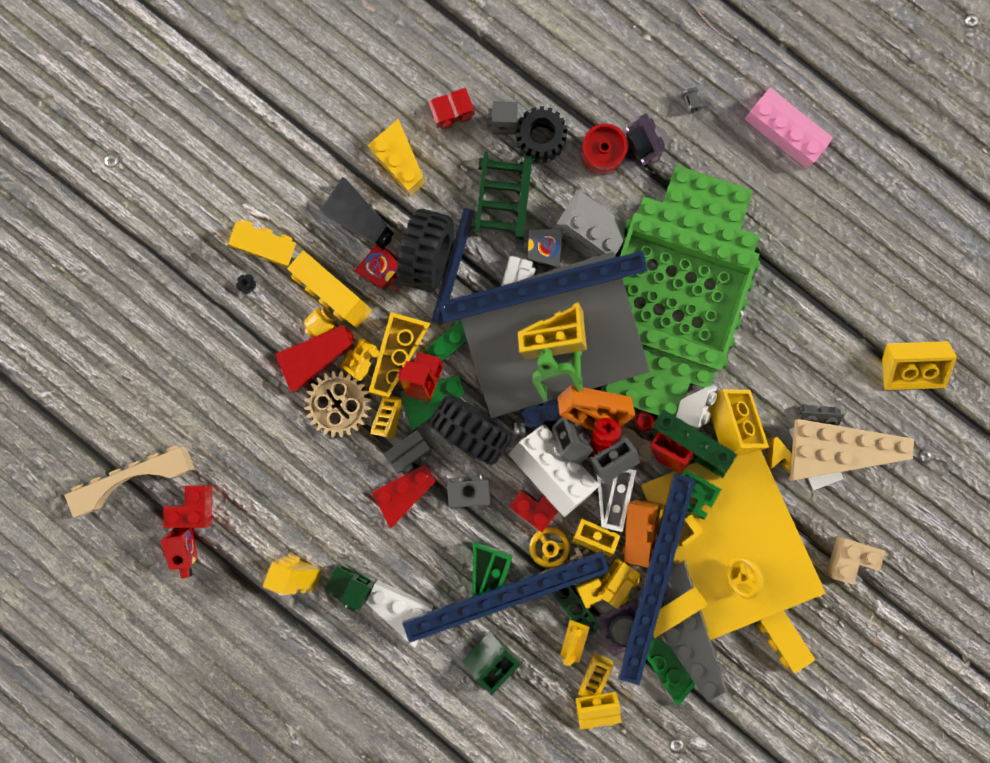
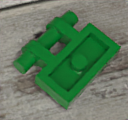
(703, 492)

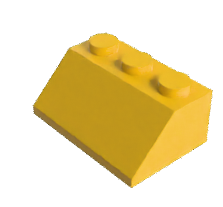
(917, 365)
(738, 422)

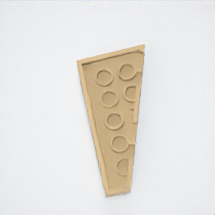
(832, 449)

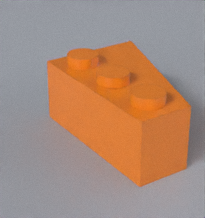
(591, 405)
(641, 531)

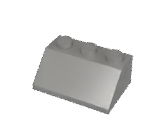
(592, 224)

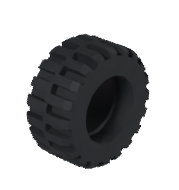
(425, 250)
(470, 429)

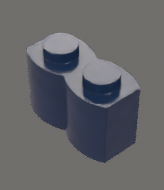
(536, 415)

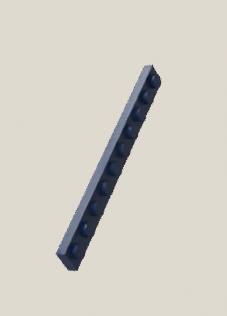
(544, 286)
(656, 579)
(505, 596)

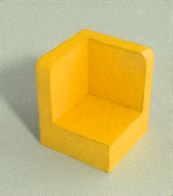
(689, 530)

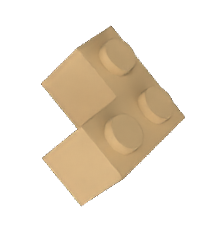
(848, 556)

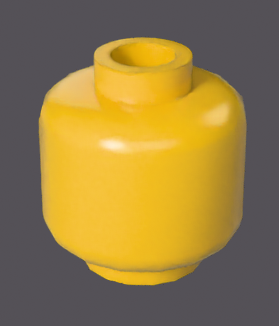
(319, 322)

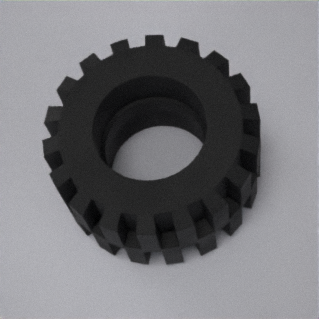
(546, 119)

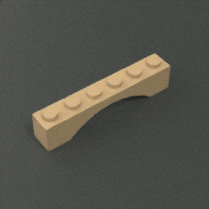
(91, 497)

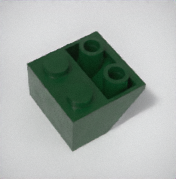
(491, 662)

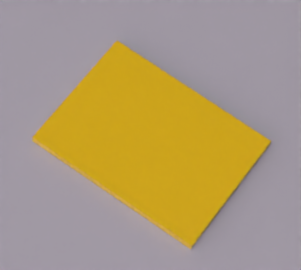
(745, 522)

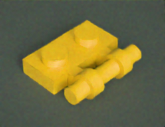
(357, 360)

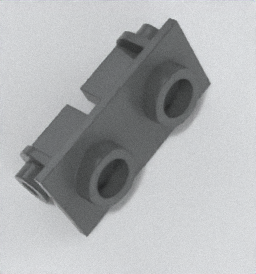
(828, 415)

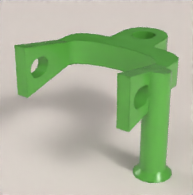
(548, 368)

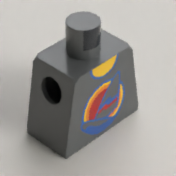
(542, 247)

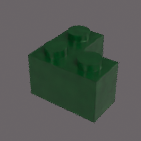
(350, 586)

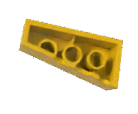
(397, 347)

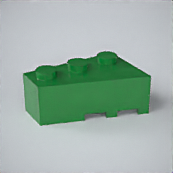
(489, 568)

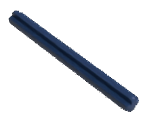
(453, 263)

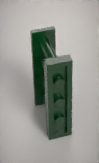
(520, 188)
(706, 450)

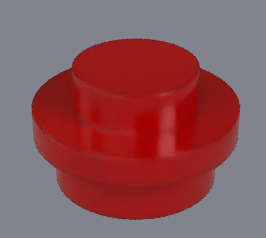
(644, 421)

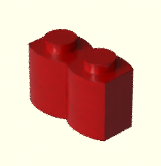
(451, 108)

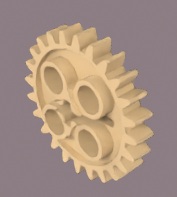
(323, 416)

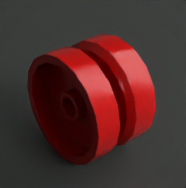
(614, 144)

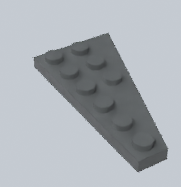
(691, 638)

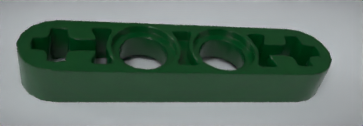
(573, 598)

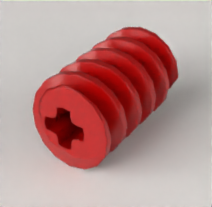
(605, 435)

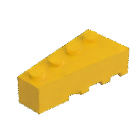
(329, 290)

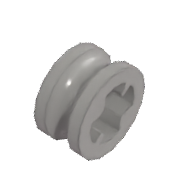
(519, 431)

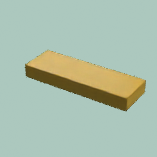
(679, 610)

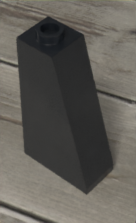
(355, 214)

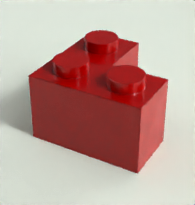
(420, 376)
(195, 511)
(536, 513)

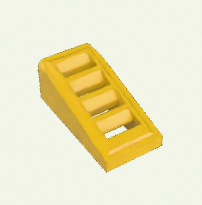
(391, 425)
(598, 664)

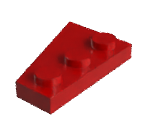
(403, 493)

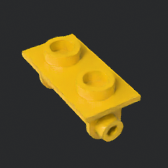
(574, 643)

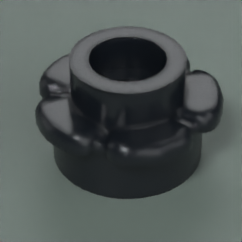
(249, 287)

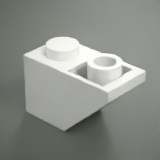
(696, 407)

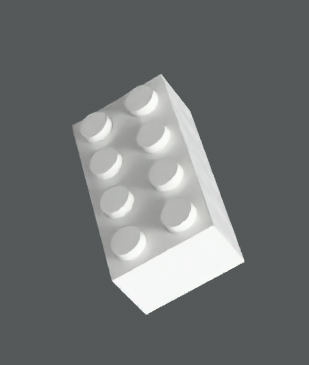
(558, 478)

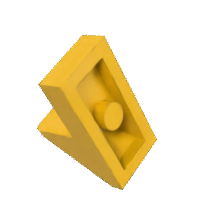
(778, 452)

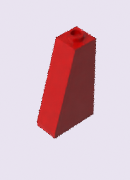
(310, 358)

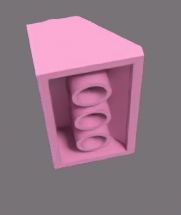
(788, 128)

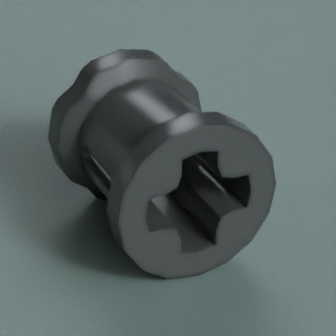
(691, 100)

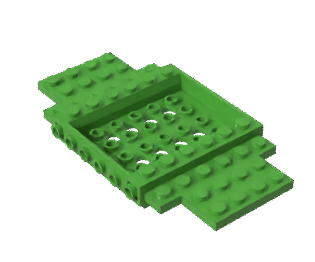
(700, 234)

